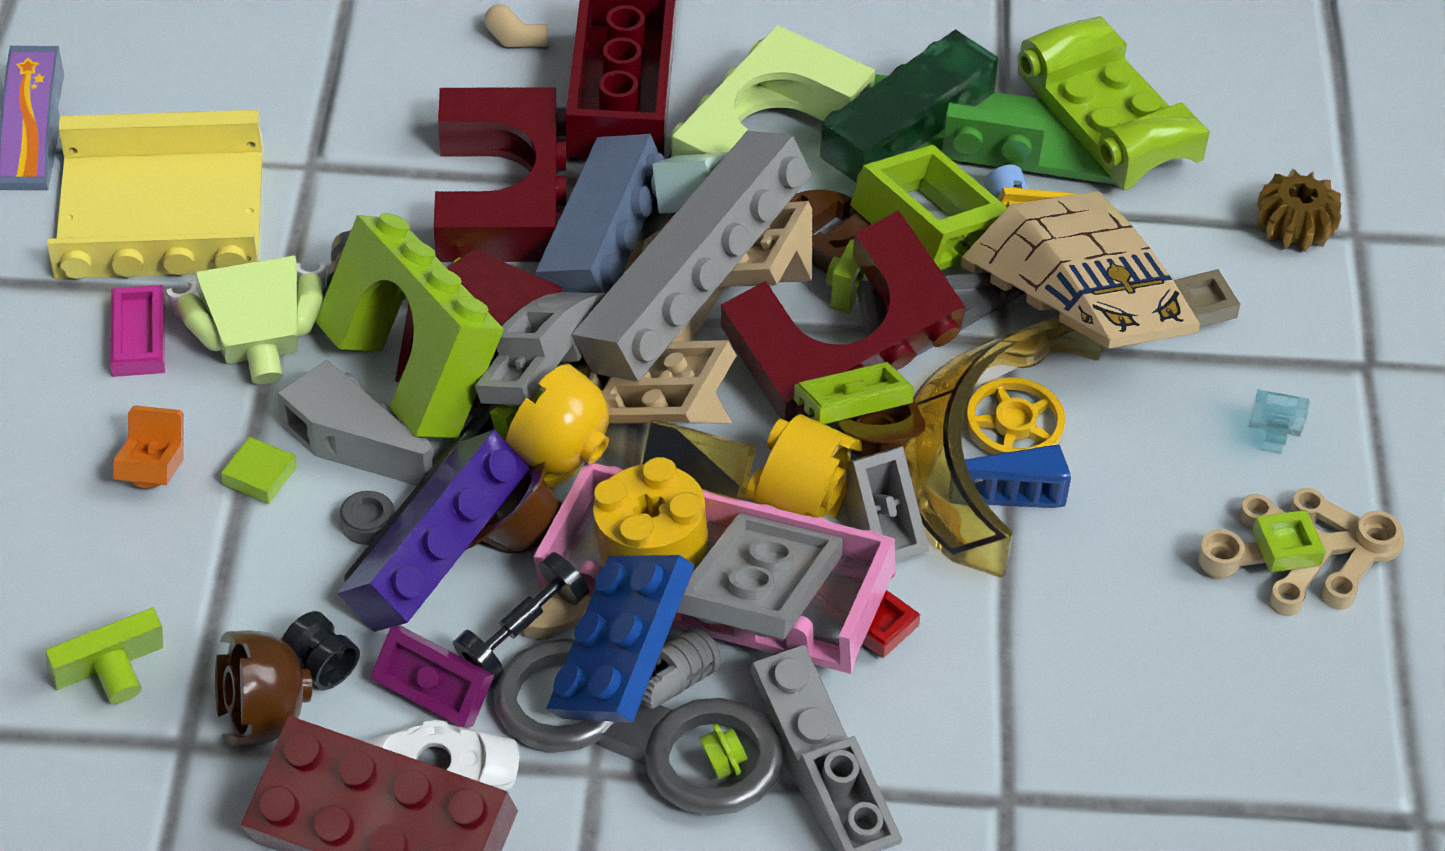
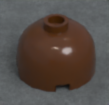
(259, 686)

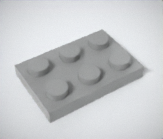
(760, 575)

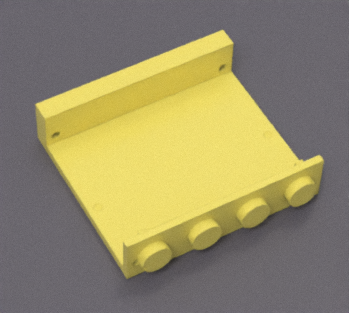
(158, 193)

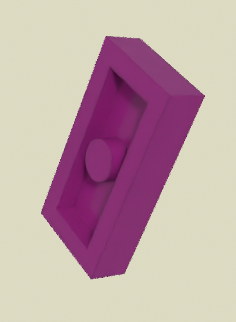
(432, 676)

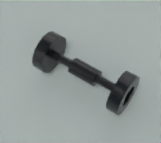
(562, 580)

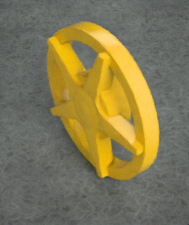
(1014, 416)

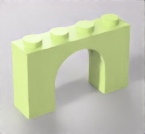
(777, 73)

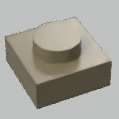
(1209, 297)

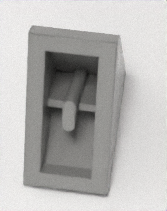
(884, 500)

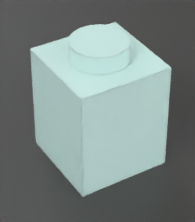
(679, 177)

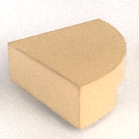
(556, 617)

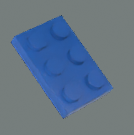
(620, 638)

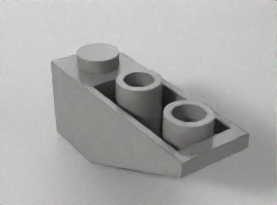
(347, 426)

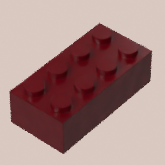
(620, 72)
(359, 797)

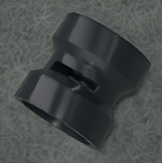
(320, 650)

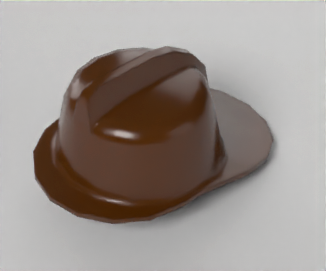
(884, 428)
(523, 516)

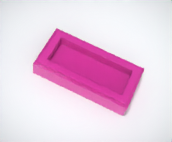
(137, 330)

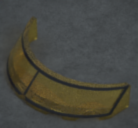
(942, 484)

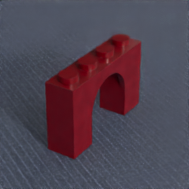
(511, 125)
(917, 302)

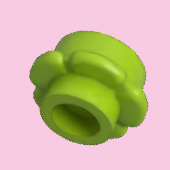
(723, 751)

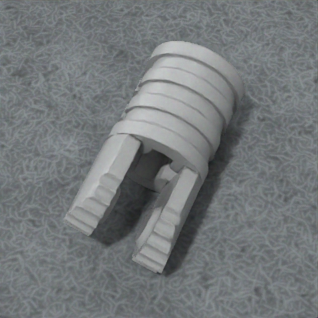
(681, 665)

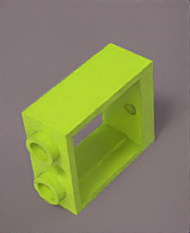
(971, 208)

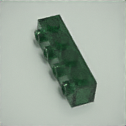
(908, 104)

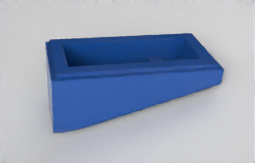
(1023, 477)

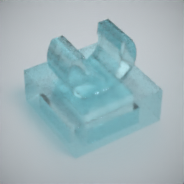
(1278, 416)

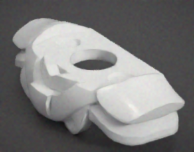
(472, 753)

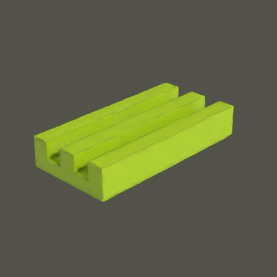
(853, 393)

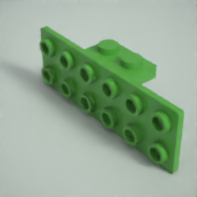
(1014, 132)

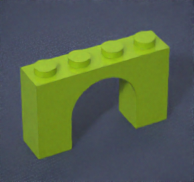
(451, 327)

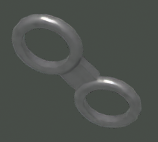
(647, 738)

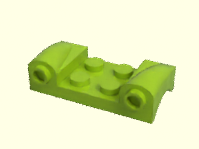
(1106, 102)

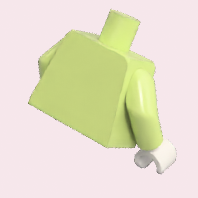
(253, 311)

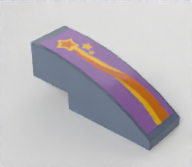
(30, 117)

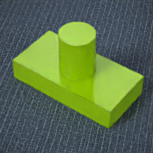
(108, 655)

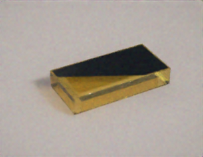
(714, 461)

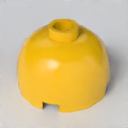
(563, 424)

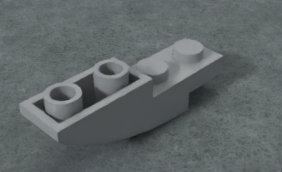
(534, 345)
(821, 756)

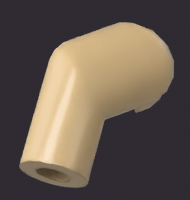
(512, 31)

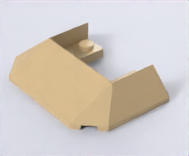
(689, 372)

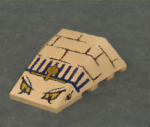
(1088, 266)

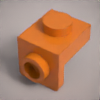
(152, 447)

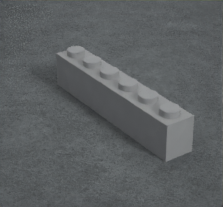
(691, 255)

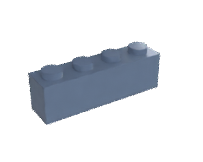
(602, 216)

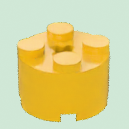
(804, 468)
(651, 513)

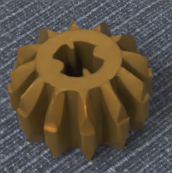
(1299, 210)

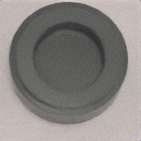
(365, 515)

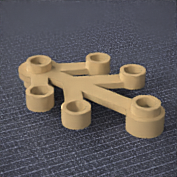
(1370, 539)

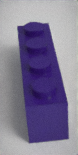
(433, 531)

